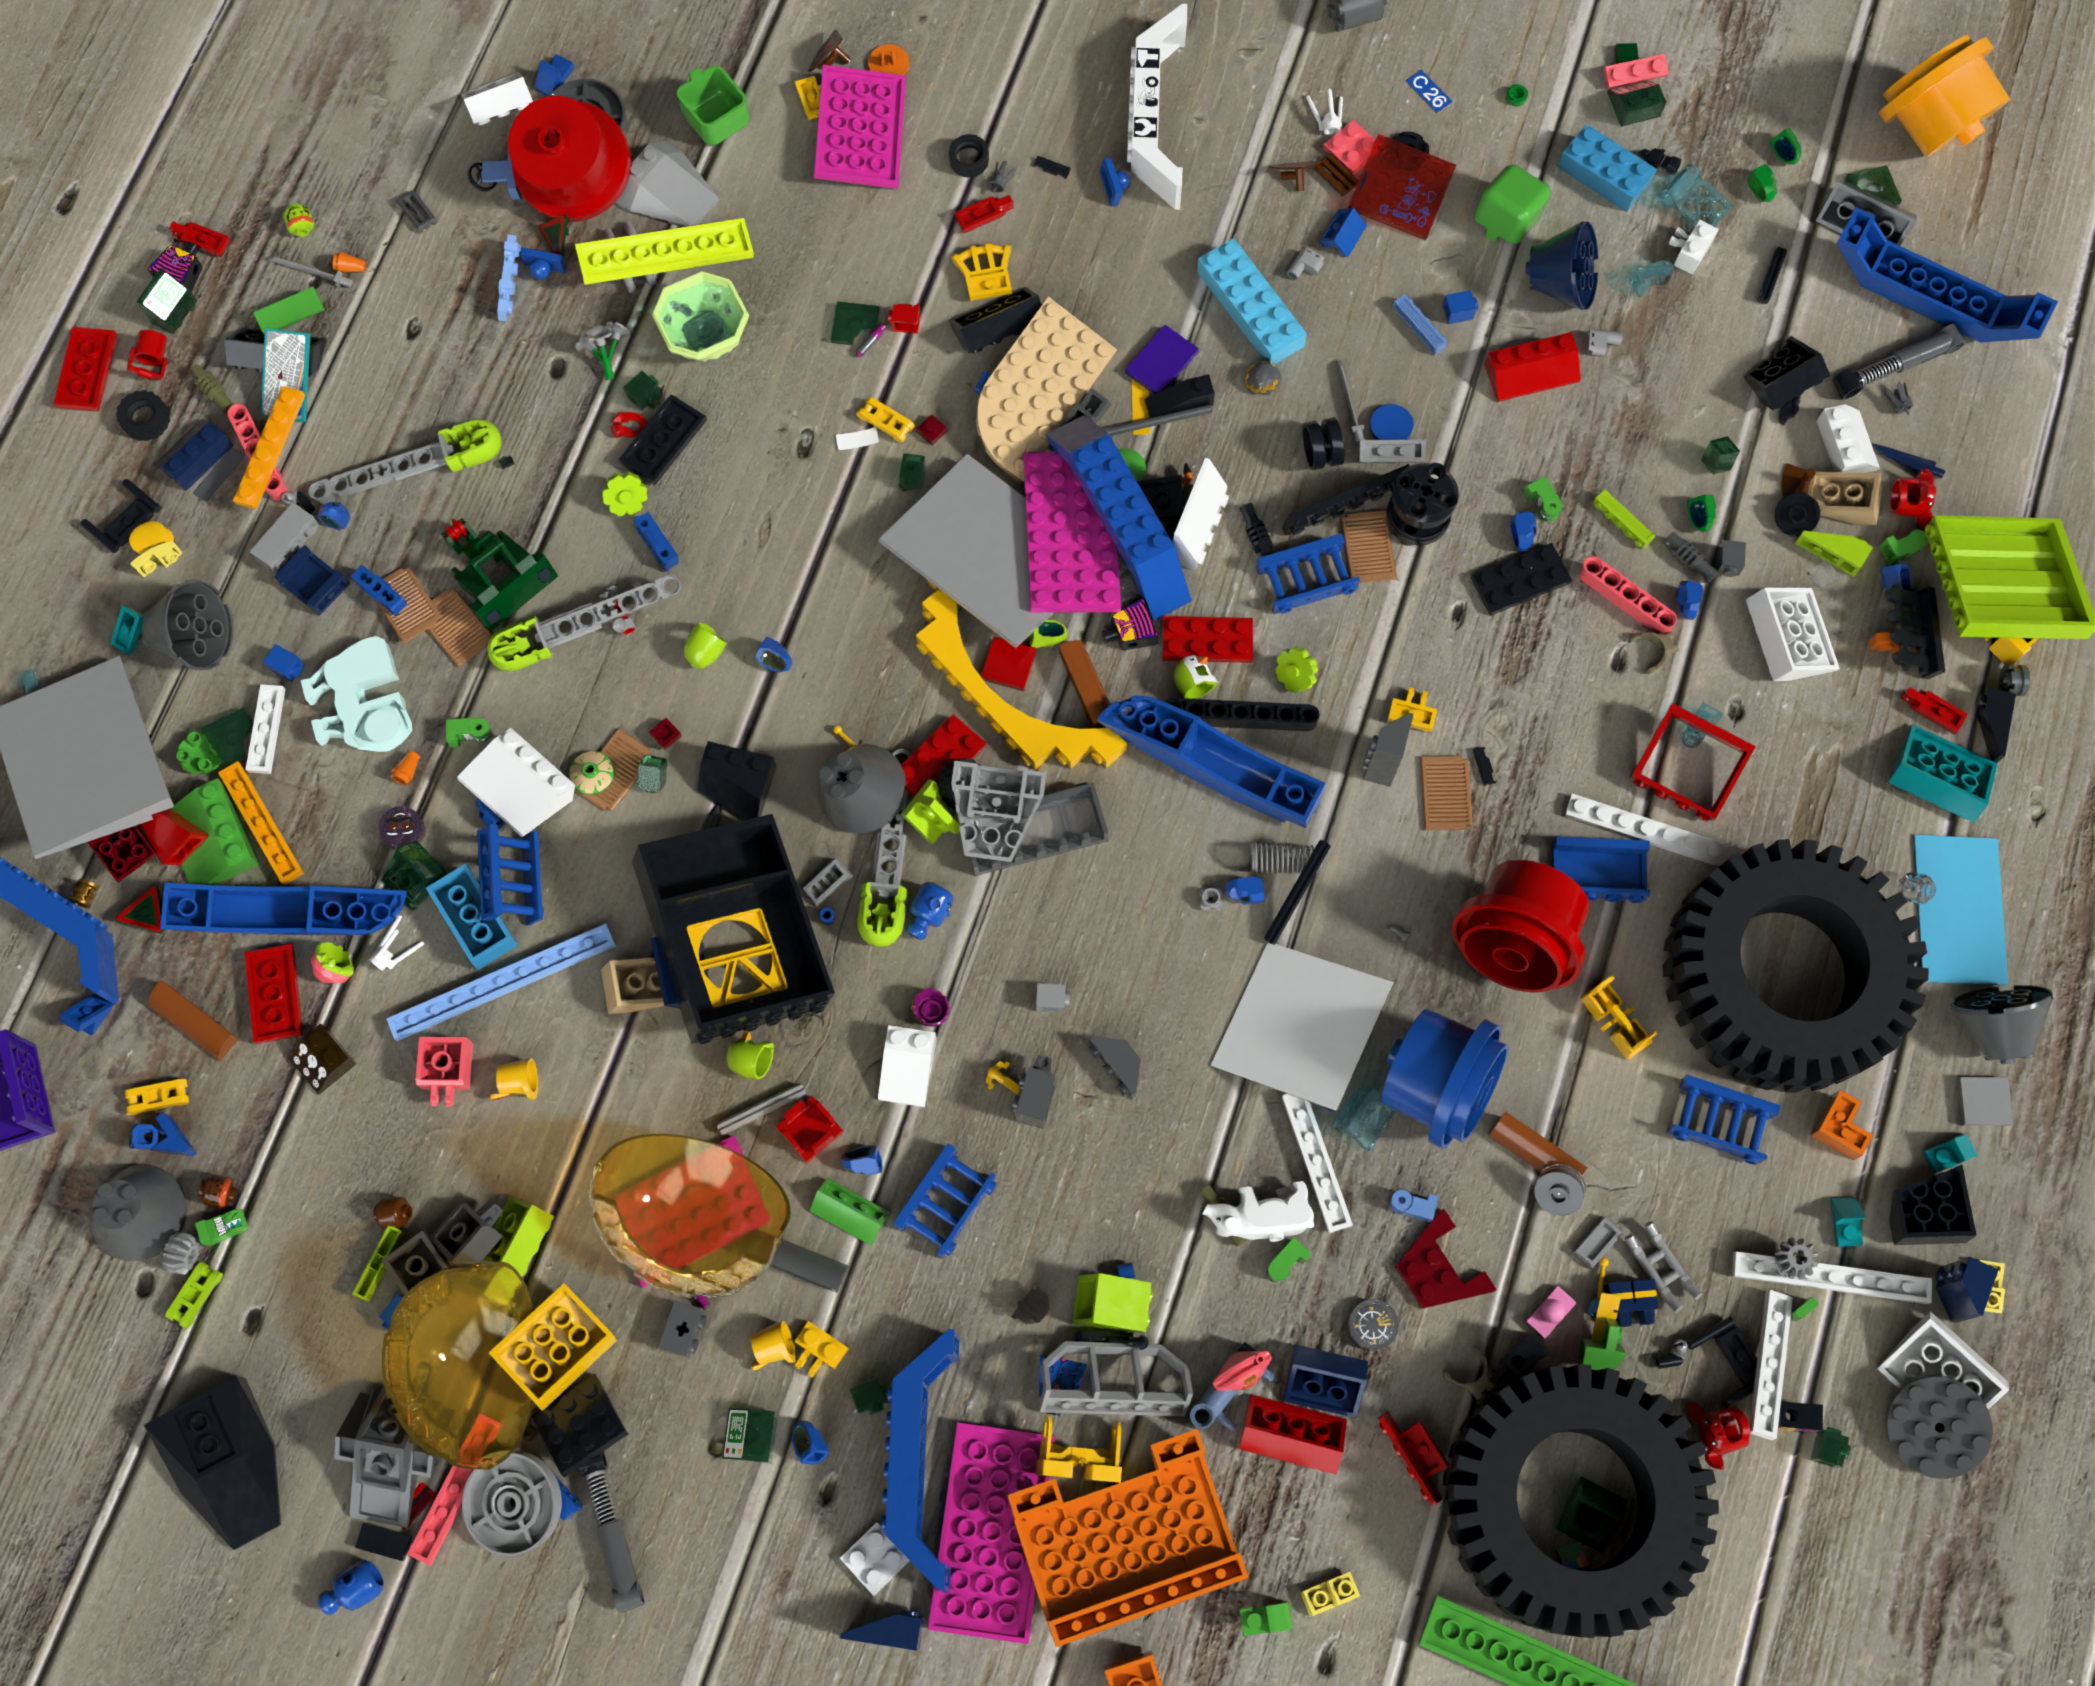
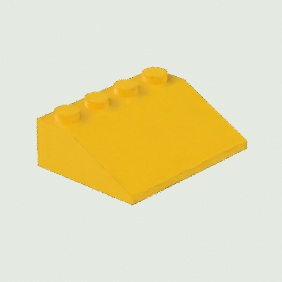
(553, 1346)

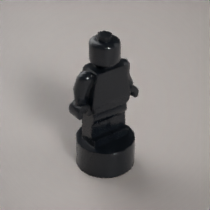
(1657, 158)

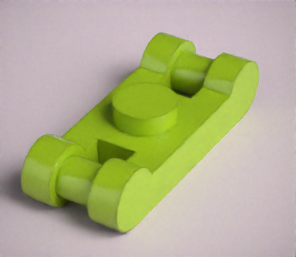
(193, 1295)

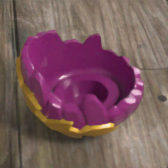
(930, 1007)

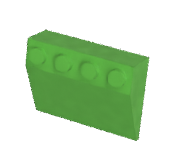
(227, 848)

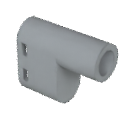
(1307, 262)
(1598, 340)

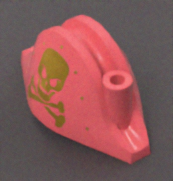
(1242, 1370)

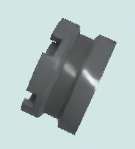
(2015, 679)

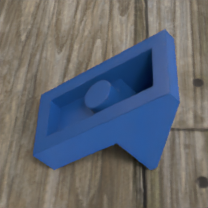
(552, 74)
(87, 1014)
(175, 1140)

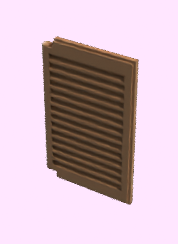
(1368, 546)
(418, 613)
(458, 628)
(625, 755)
(1446, 792)

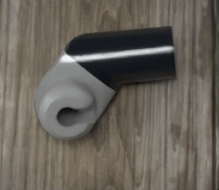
(299, 499)
(1675, 1357)

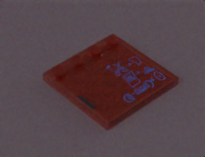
(1402, 187)

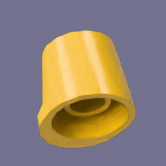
(517, 1079)
(773, 1345)

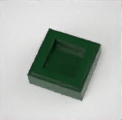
(1626, 52)

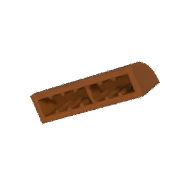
(1084, 680)
(191, 1020)
(1530, 1145)

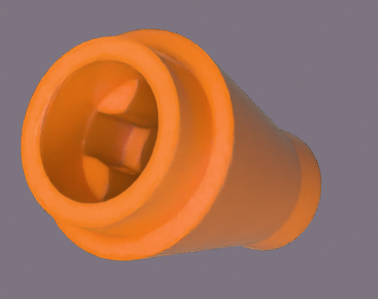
(347, 263)
(405, 769)

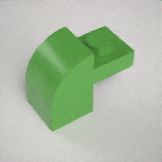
(1606, 1352)
(1266, 1619)

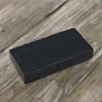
(383, 1541)

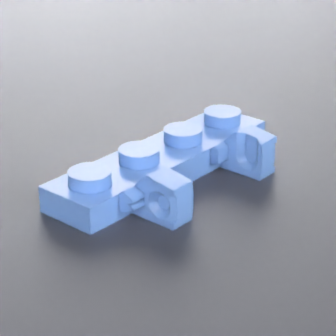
(506, 284)

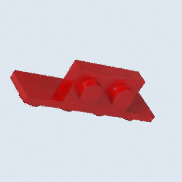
(1419, 1453)

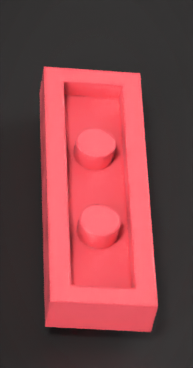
(1635, 71)

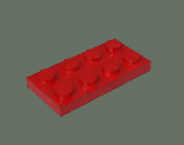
(85, 369)
(1214, 637)
(949, 742)
(273, 994)

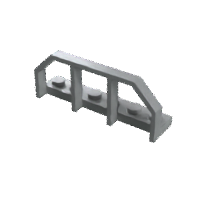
(1115, 1402)

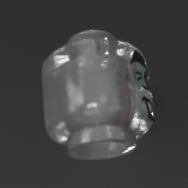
(1916, 887)

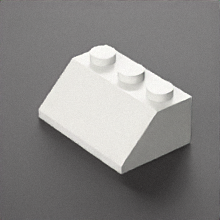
(497, 98)
(1847, 440)

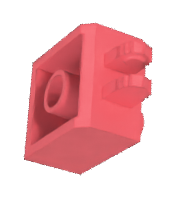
(453, 1076)

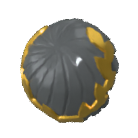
(1262, 378)

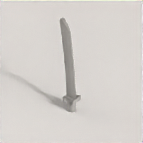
(339, 279)
(1357, 430)

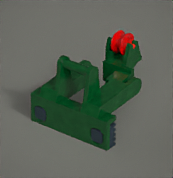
(496, 602)

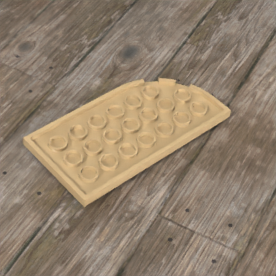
(1038, 385)

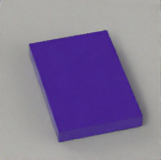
(1161, 360)

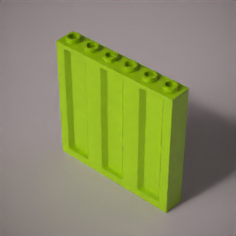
(2010, 577)

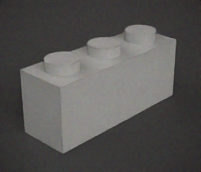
(284, 538)

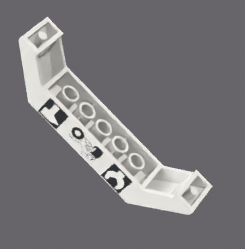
(1143, 153)

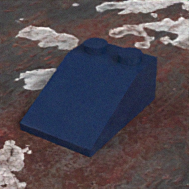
(894, 1631)

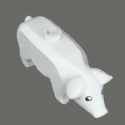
(1266, 1218)

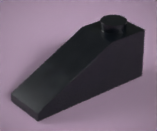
(1182, 396)
(1995, 719)

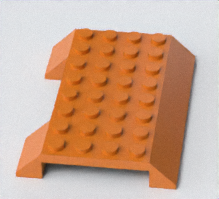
(1127, 1544)

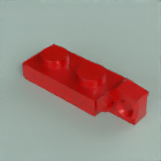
(983, 212)
(203, 237)
(1935, 709)

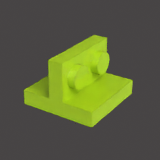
(930, 814)

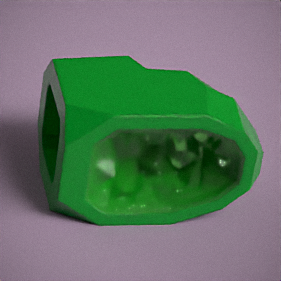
(1763, 183)

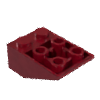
(123, 851)

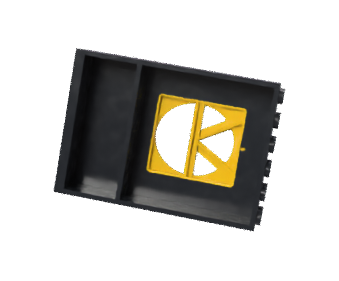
(742, 877)

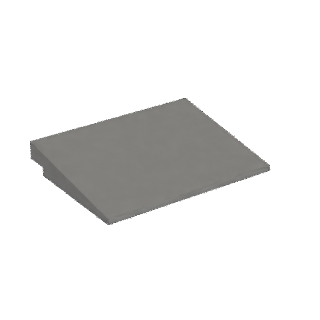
(972, 547)
(81, 759)

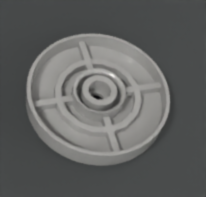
(495, 1521)

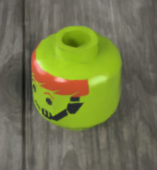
(298, 220)

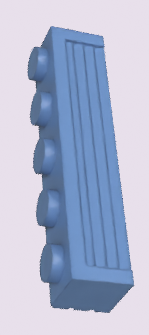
(1420, 324)

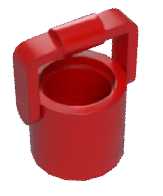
(150, 352)

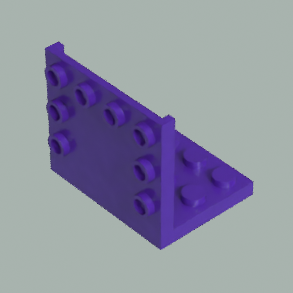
(23, 1095)

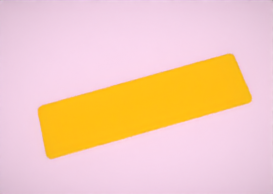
(1139, 408)
(1606, 1308)

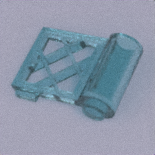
(1683, 187)

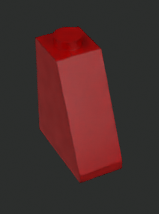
(173, 837)

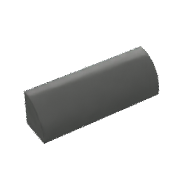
(810, 1266)

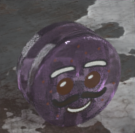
(401, 826)

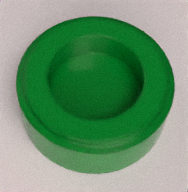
(1516, 95)

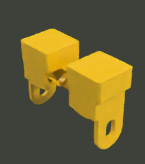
(2010, 649)
(1604, 1001)
(1098, 1463)

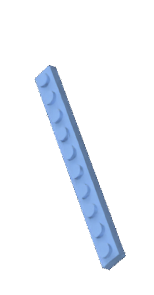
(500, 982)

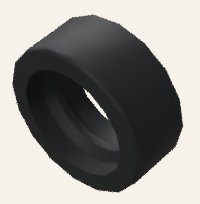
(964, 142)

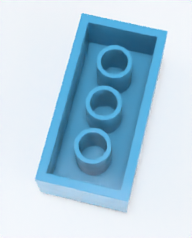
(1606, 167)
(460, 905)

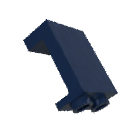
(311, 580)

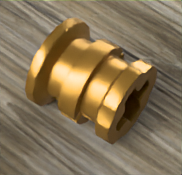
(84, 893)

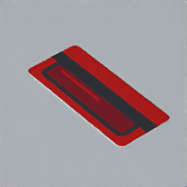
(422, 1497)

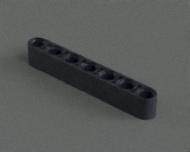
(1251, 709)

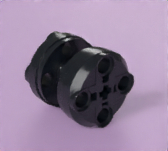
(1422, 504)

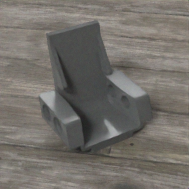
(383, 1460)

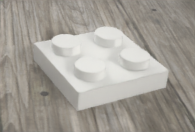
(874, 1559)

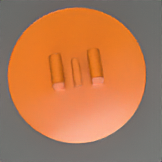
(889, 59)

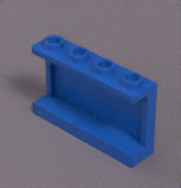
(1604, 866)

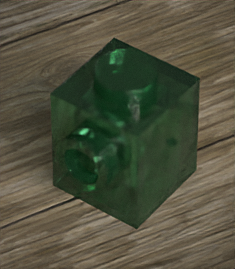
(642, 390)
(1720, 455)
(912, 471)
(652, 774)
(870, 1397)
(1830, 1448)

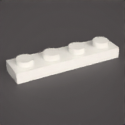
(265, 729)

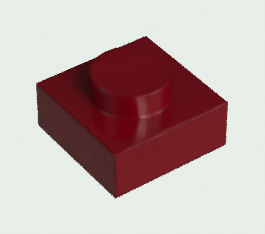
(931, 429)
(665, 733)

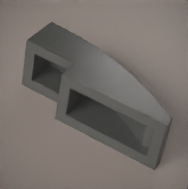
(1092, 406)

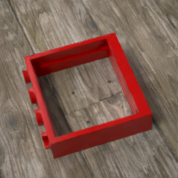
(1710, 730)

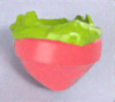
(331, 963)

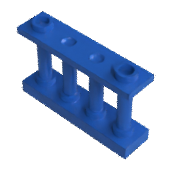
(1308, 552)
(490, 880)
(1740, 1103)
(934, 1179)

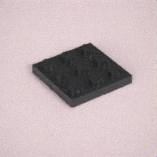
(579, 1425)

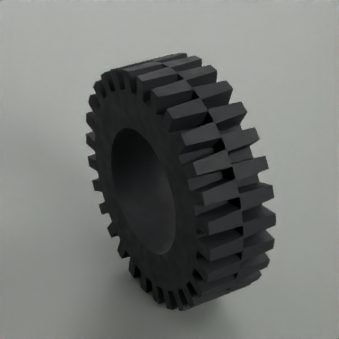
(1856, 919)
(1668, 1485)

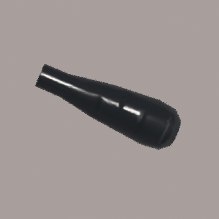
(1096, 1335)

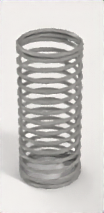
(1255, 852)

